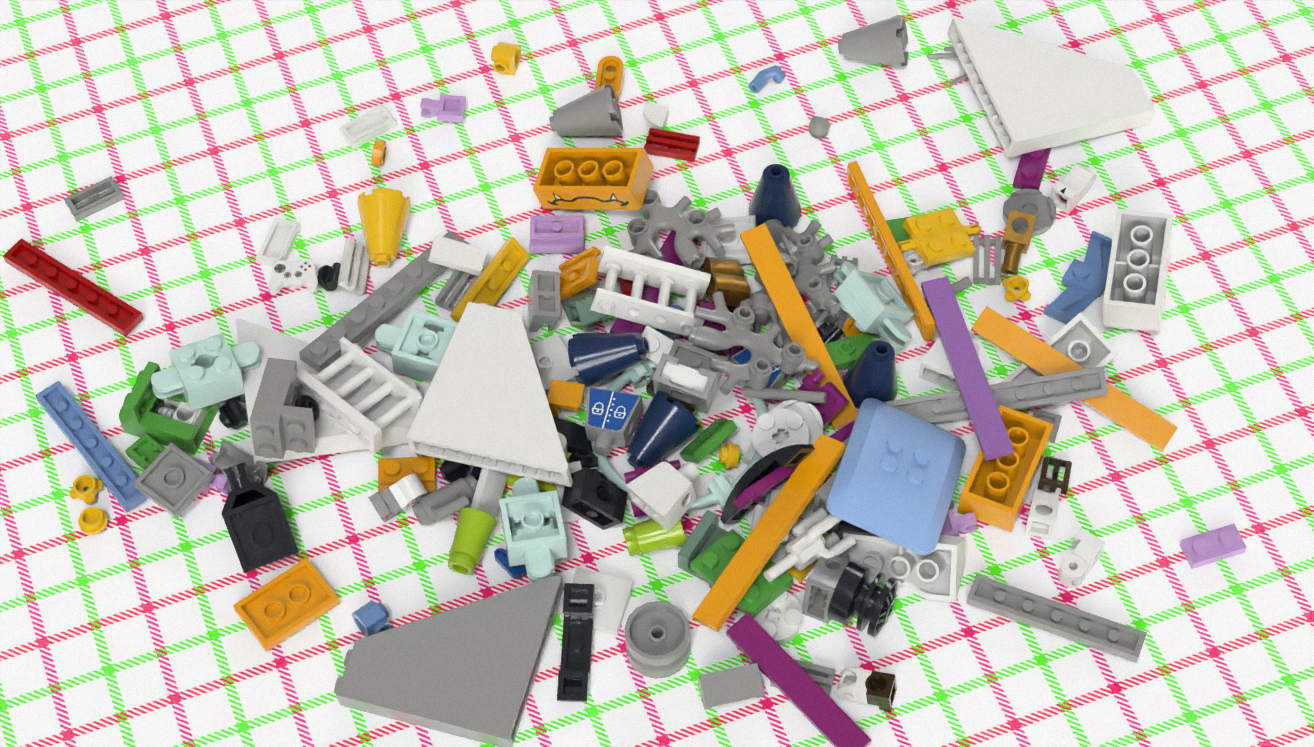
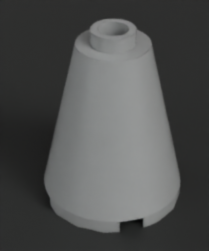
(877, 43)
(589, 115)

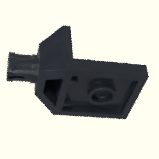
(255, 521)

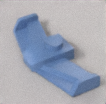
(1084, 280)

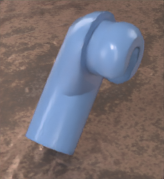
(773, 72)

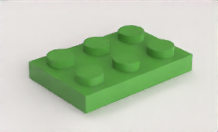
(715, 559)

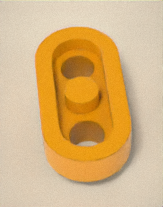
(605, 76)

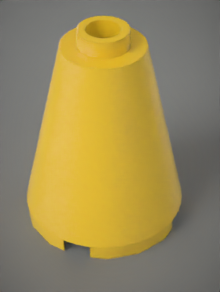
(383, 223)

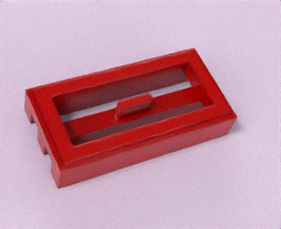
(673, 141)

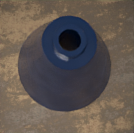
(776, 197)
(604, 355)
(873, 374)
(660, 431)

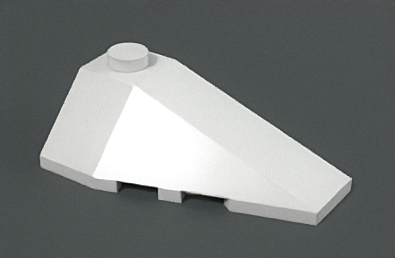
(1077, 341)
(931, 575)

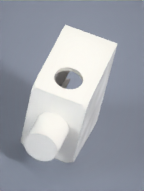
(936, 367)
(664, 492)

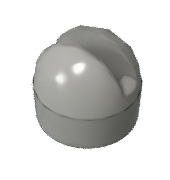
(819, 127)

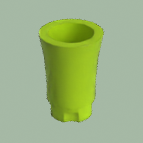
(651, 537)
(470, 540)

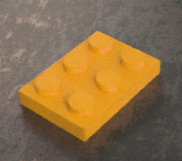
(286, 604)

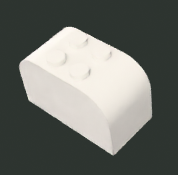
(1138, 270)

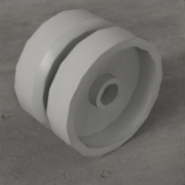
(657, 639)

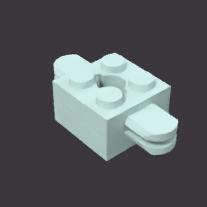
(873, 304)
(419, 335)
(208, 384)
(533, 529)

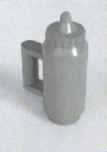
(445, 501)

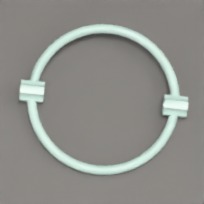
(721, 486)

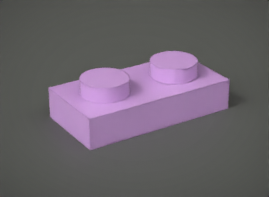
(1212, 546)

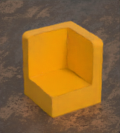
(565, 395)

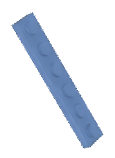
(91, 445)

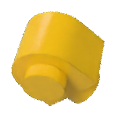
(506, 58)

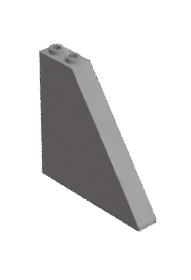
(457, 668)

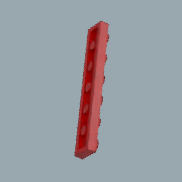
(73, 287)

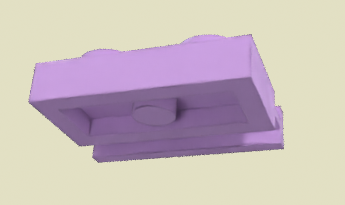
(557, 234)

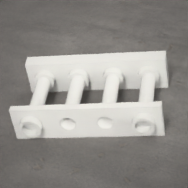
(656, 274)
(350, 416)

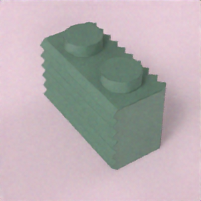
(578, 309)

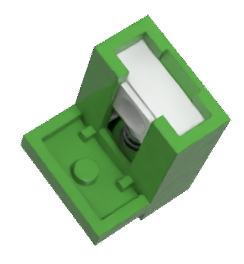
(164, 418)

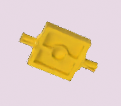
(939, 237)

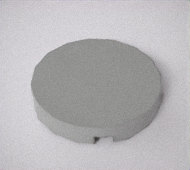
(1030, 202)

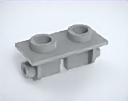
(231, 456)

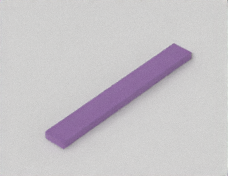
(967, 369)

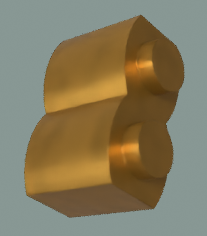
(727, 278)

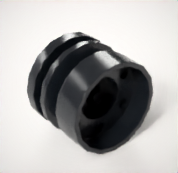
(859, 597)

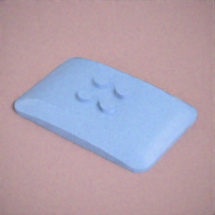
(897, 476)

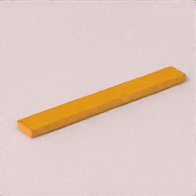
(890, 251)
(793, 311)
(1049, 361)
(768, 533)

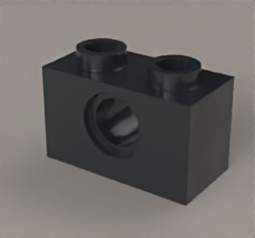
(595, 499)

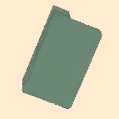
(701, 538)

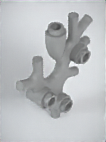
(687, 228)
(809, 273)
(738, 333)

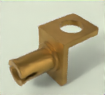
(1015, 242)

